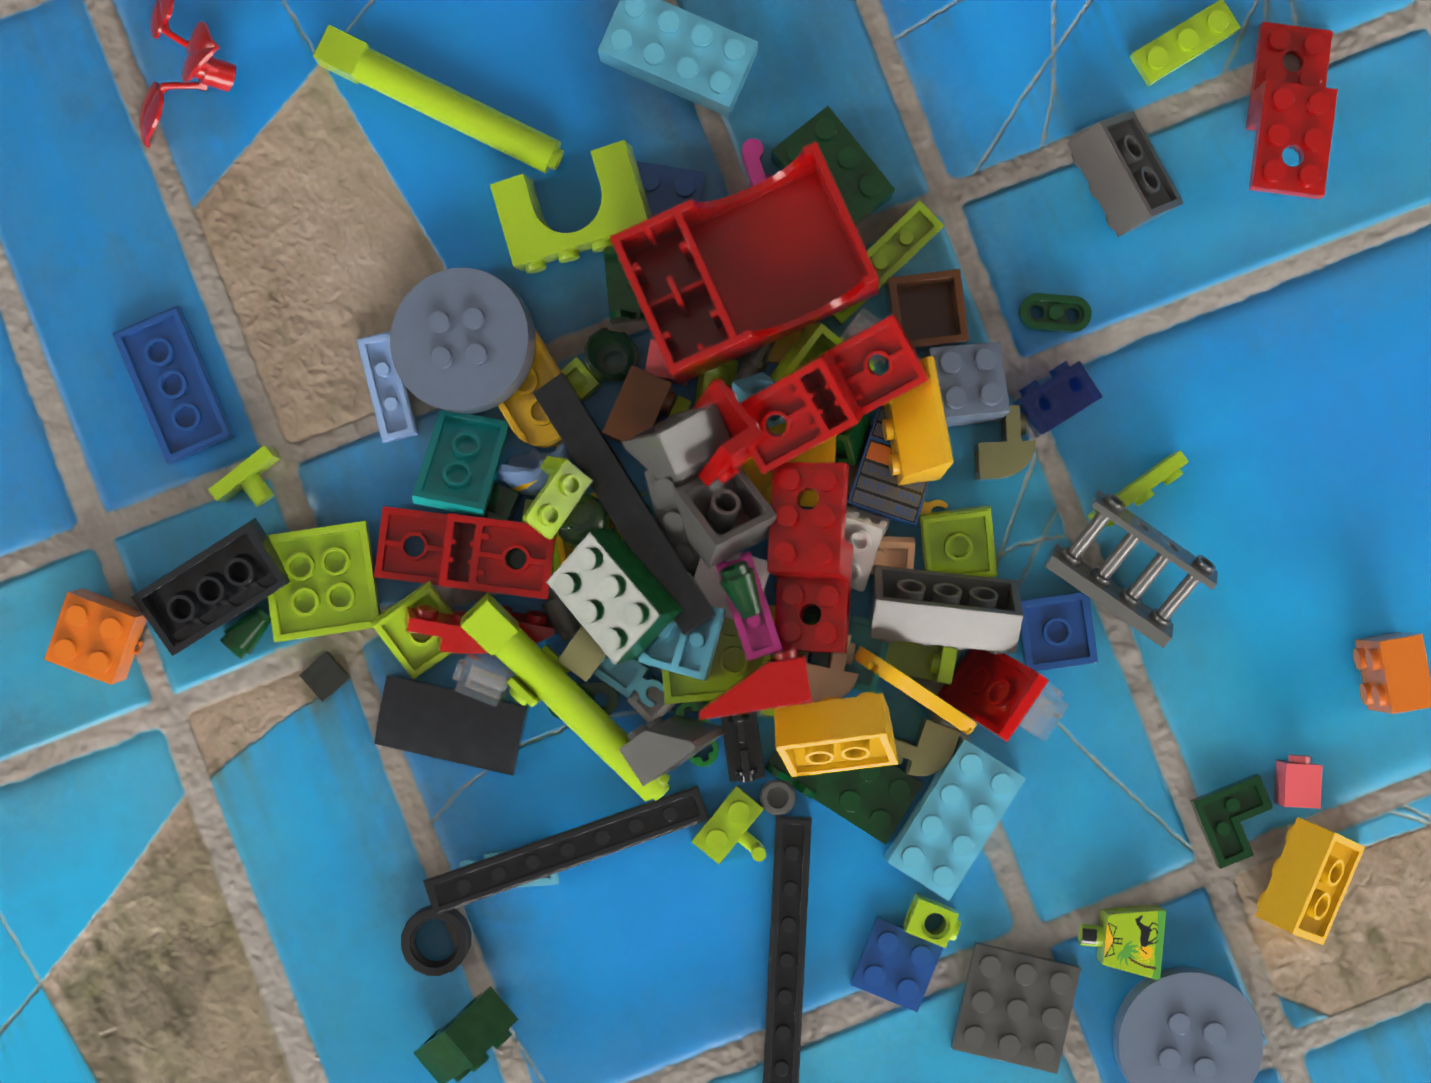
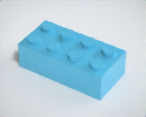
(679, 52)
(954, 819)

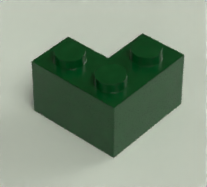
(466, 1038)

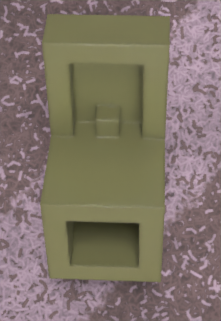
(1007, 457)
(582, 655)
(930, 750)

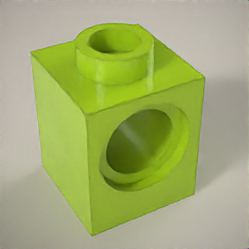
(920, 909)

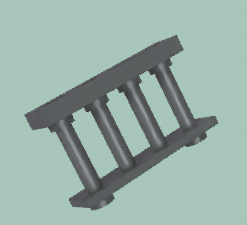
(1126, 602)

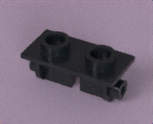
(743, 747)

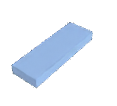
(386, 389)

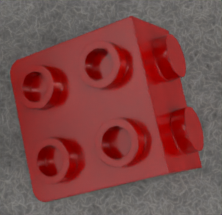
(742, 428)

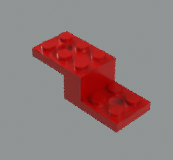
(1291, 110)
(833, 392)
(464, 552)
(811, 556)

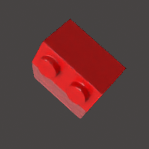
(771, 685)

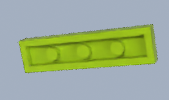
(898, 247)

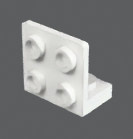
(864, 533)

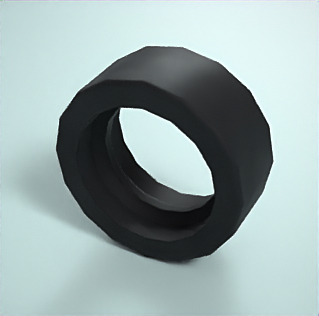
(424, 965)

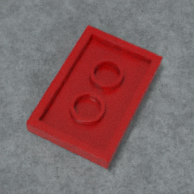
(993, 690)

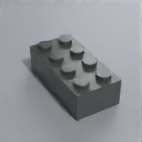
(945, 609)

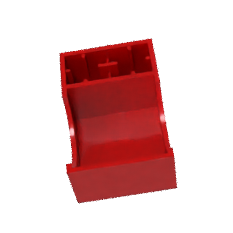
(746, 266)

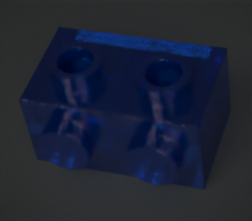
(1057, 398)

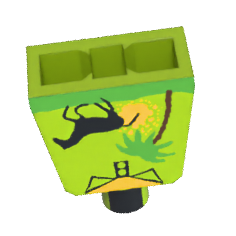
(1128, 938)

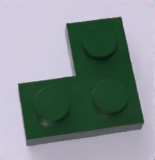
(1222, 814)

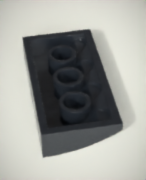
(212, 587)
(450, 725)

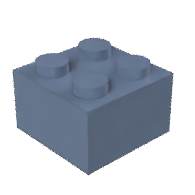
(971, 383)

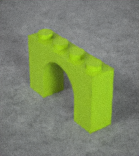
(535, 243)

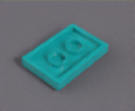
(461, 463)

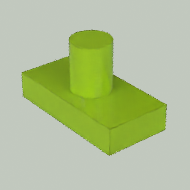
(247, 477)

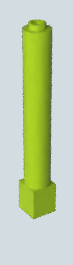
(363, 65)
(501, 635)

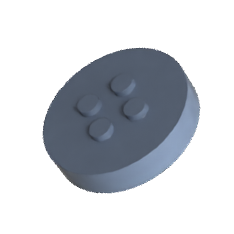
(463, 341)
(1187, 1031)

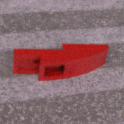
(455, 639)

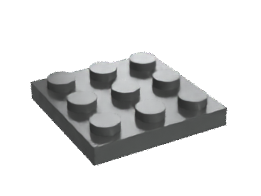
(1015, 1007)

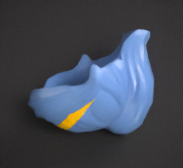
(523, 471)

